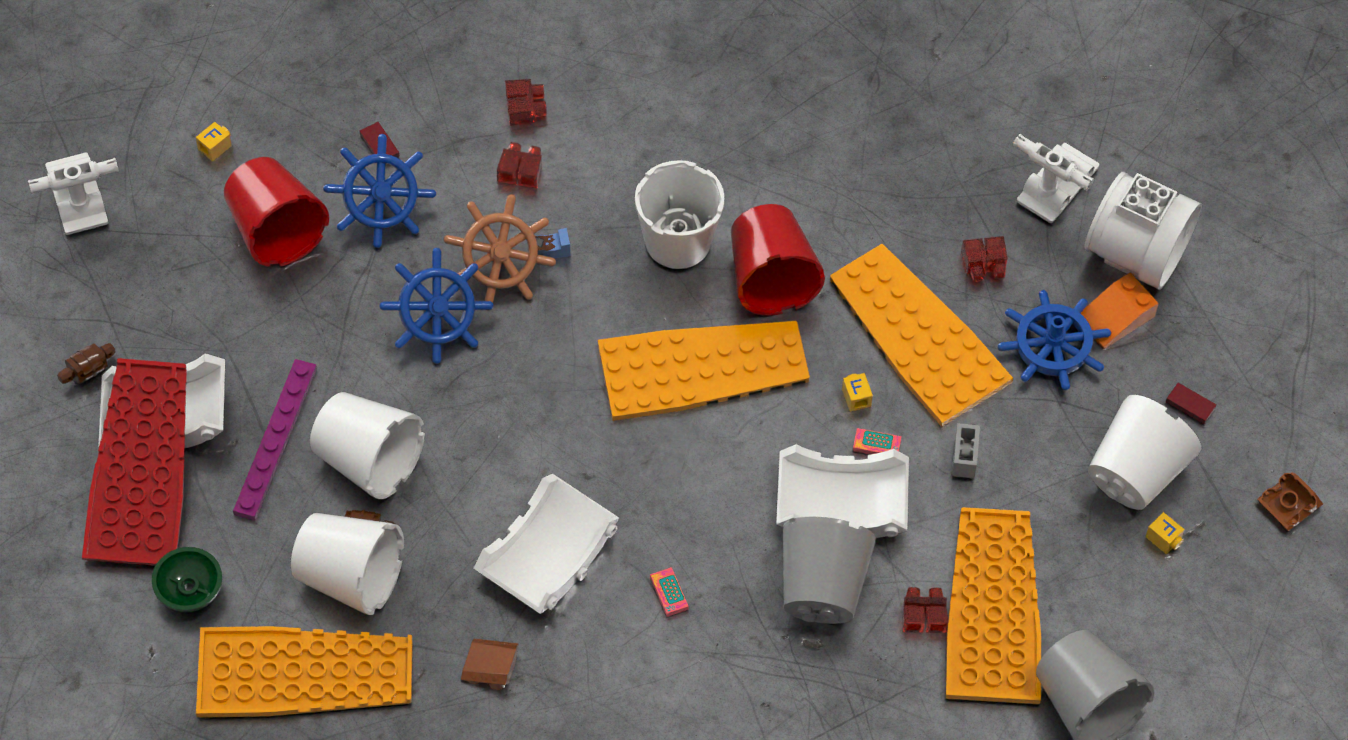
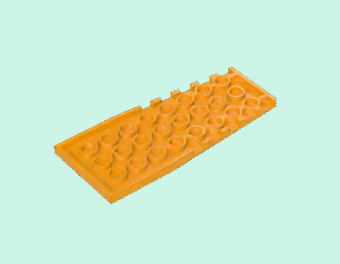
(920, 335)
(698, 365)
(994, 610)
(299, 671)

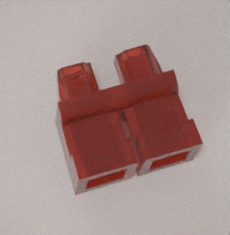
(520, 100)
(520, 166)
(985, 257)
(925, 611)

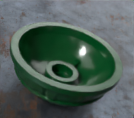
(185, 569)

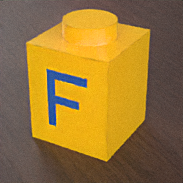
(214, 141)
(857, 392)
(1165, 533)

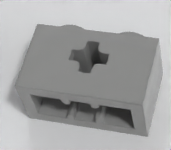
(965, 450)

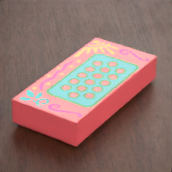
(875, 442)
(669, 592)

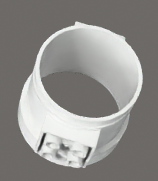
(1143, 228)

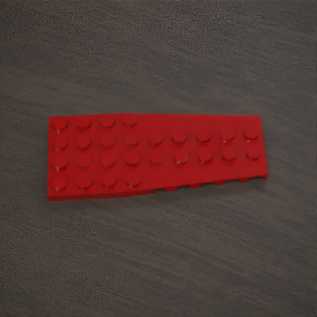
(139, 466)

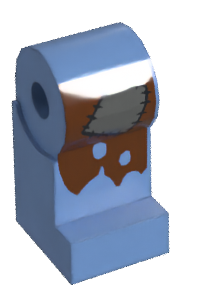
(554, 245)

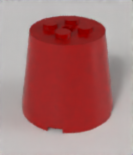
(274, 212)
(773, 261)

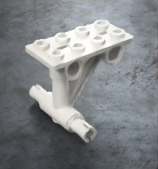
(1059, 180)
(76, 190)

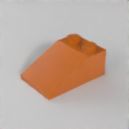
(1121, 309)

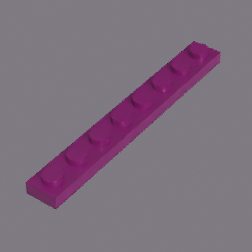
(274, 440)

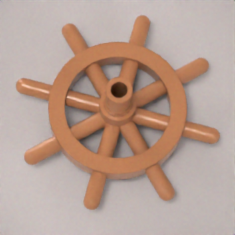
(500, 249)

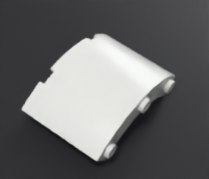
(203, 399)
(857, 491)
(548, 545)

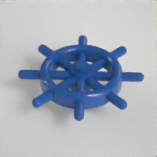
(379, 191)
(436, 305)
(1054, 339)

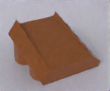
(1290, 500)
(490, 663)

